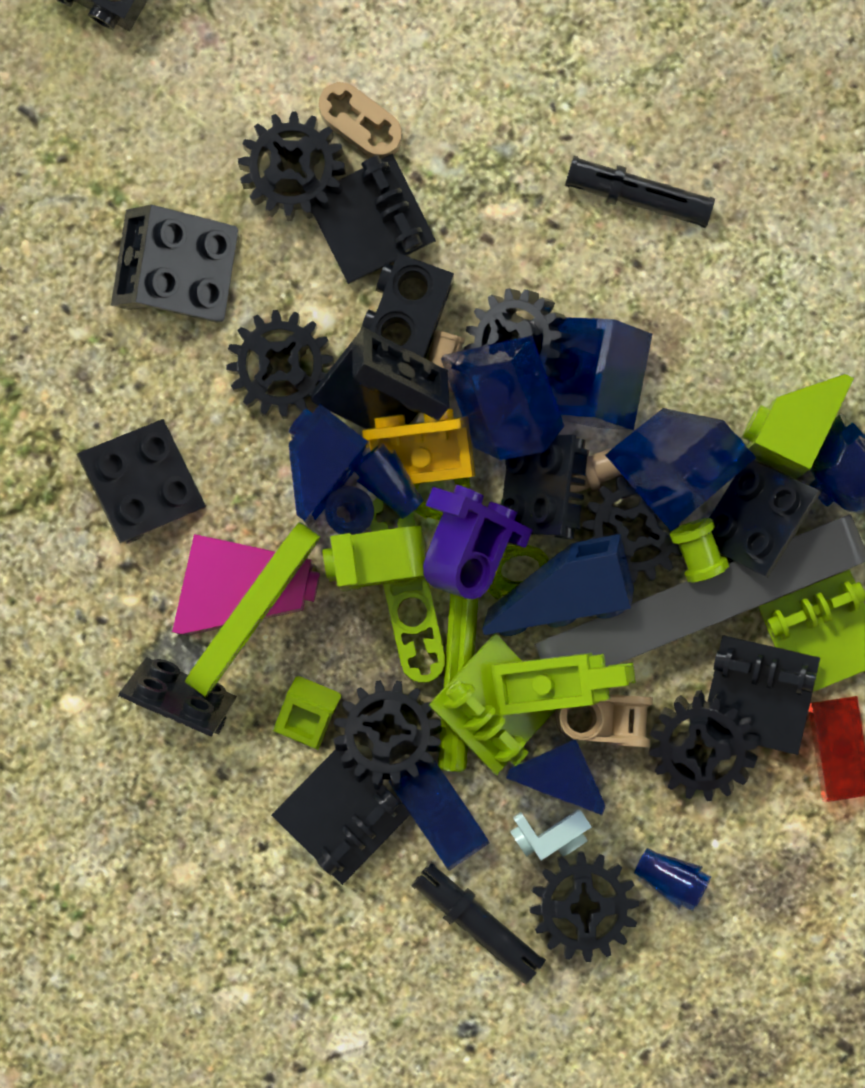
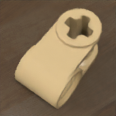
(611, 722)

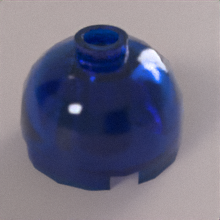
(841, 467)

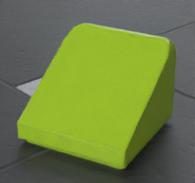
(307, 712)

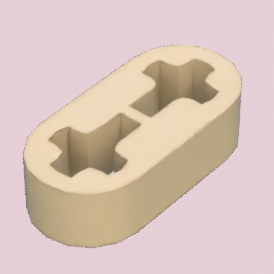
(368, 112)

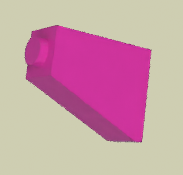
(220, 577)

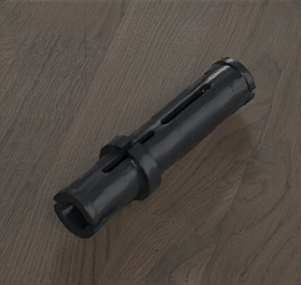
(639, 191)
(478, 922)

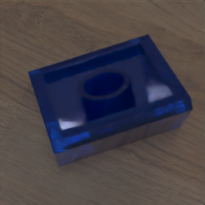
(561, 774)

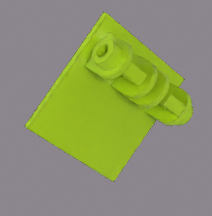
(823, 623)
(472, 713)

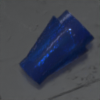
(388, 480)
(357, 503)
(673, 878)

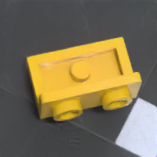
(428, 448)

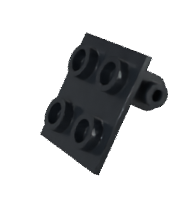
(372, 219)
(141, 481)
(540, 487)
(760, 516)
(770, 686)
(163, 689)
(339, 817)

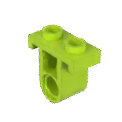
(375, 557)

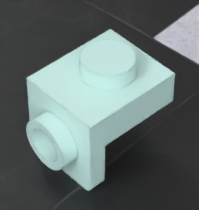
(562, 836)

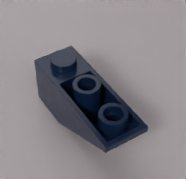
(574, 584)

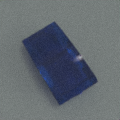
(441, 816)

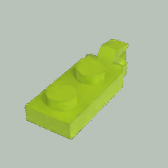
(557, 682)

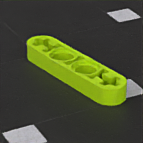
(395, 595)
(252, 609)

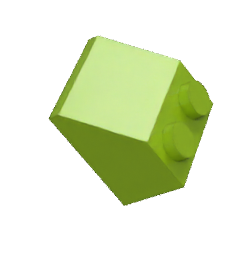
(795, 425)

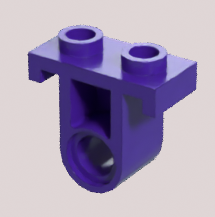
(469, 541)

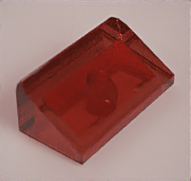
(838, 748)

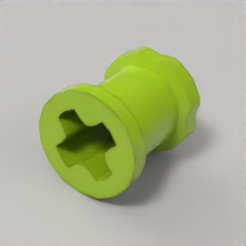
(699, 550)

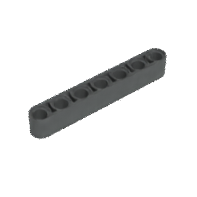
(706, 602)

